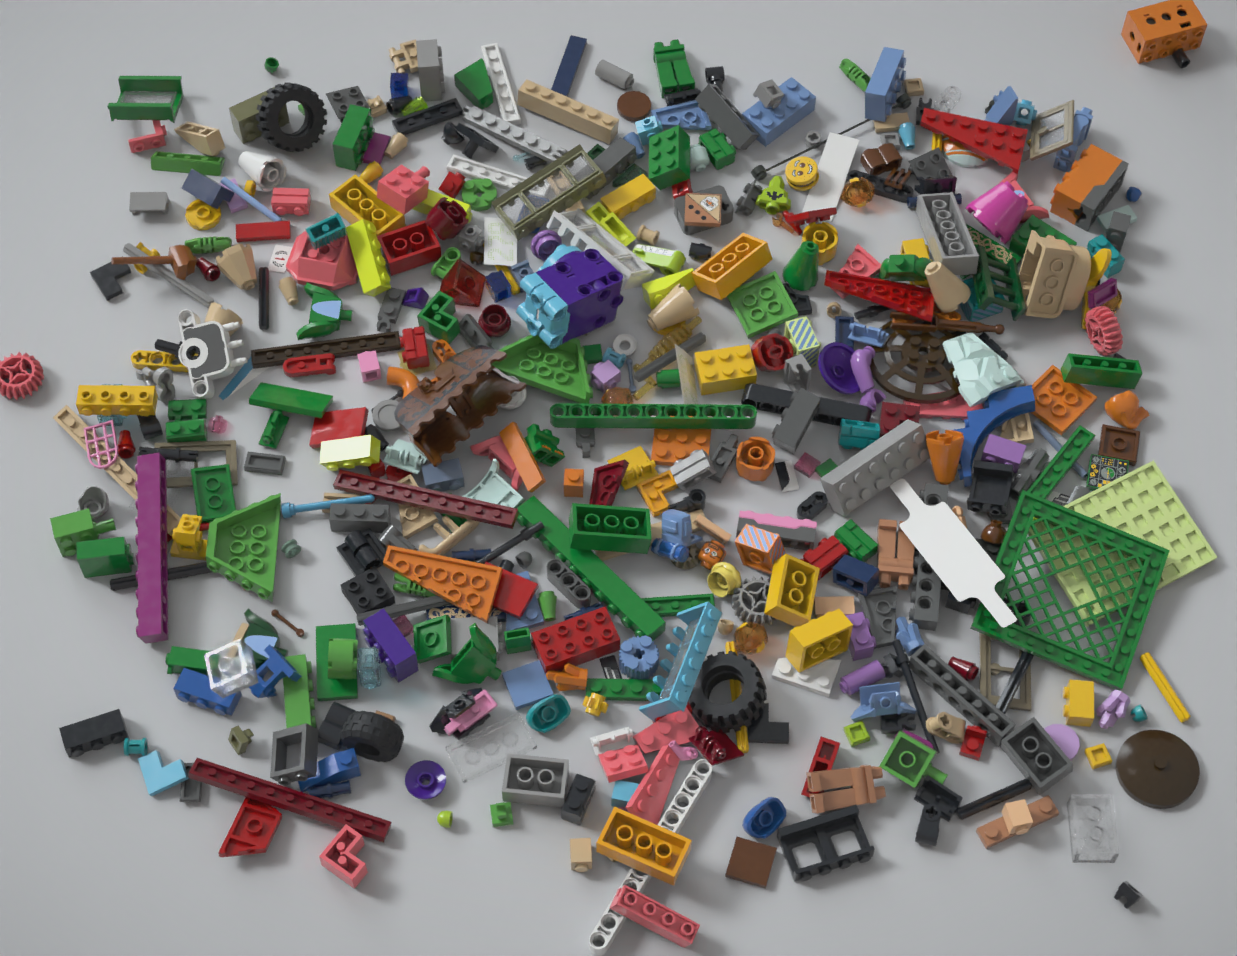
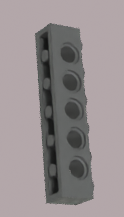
(960, 694)

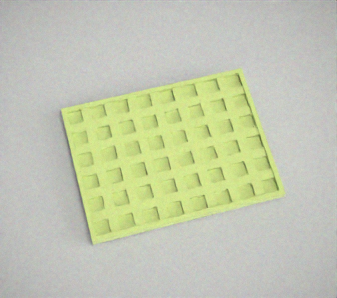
(1143, 507)

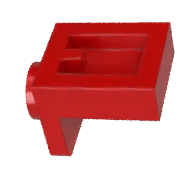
(973, 742)

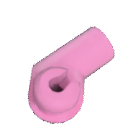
(683, 753)

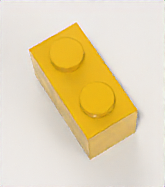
(1079, 703)

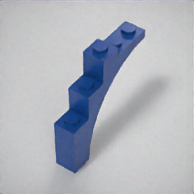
(980, 423)

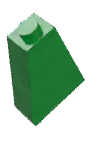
(475, 84)

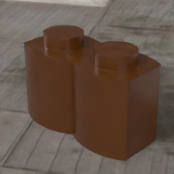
(881, 159)

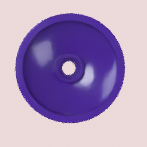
(836, 368)

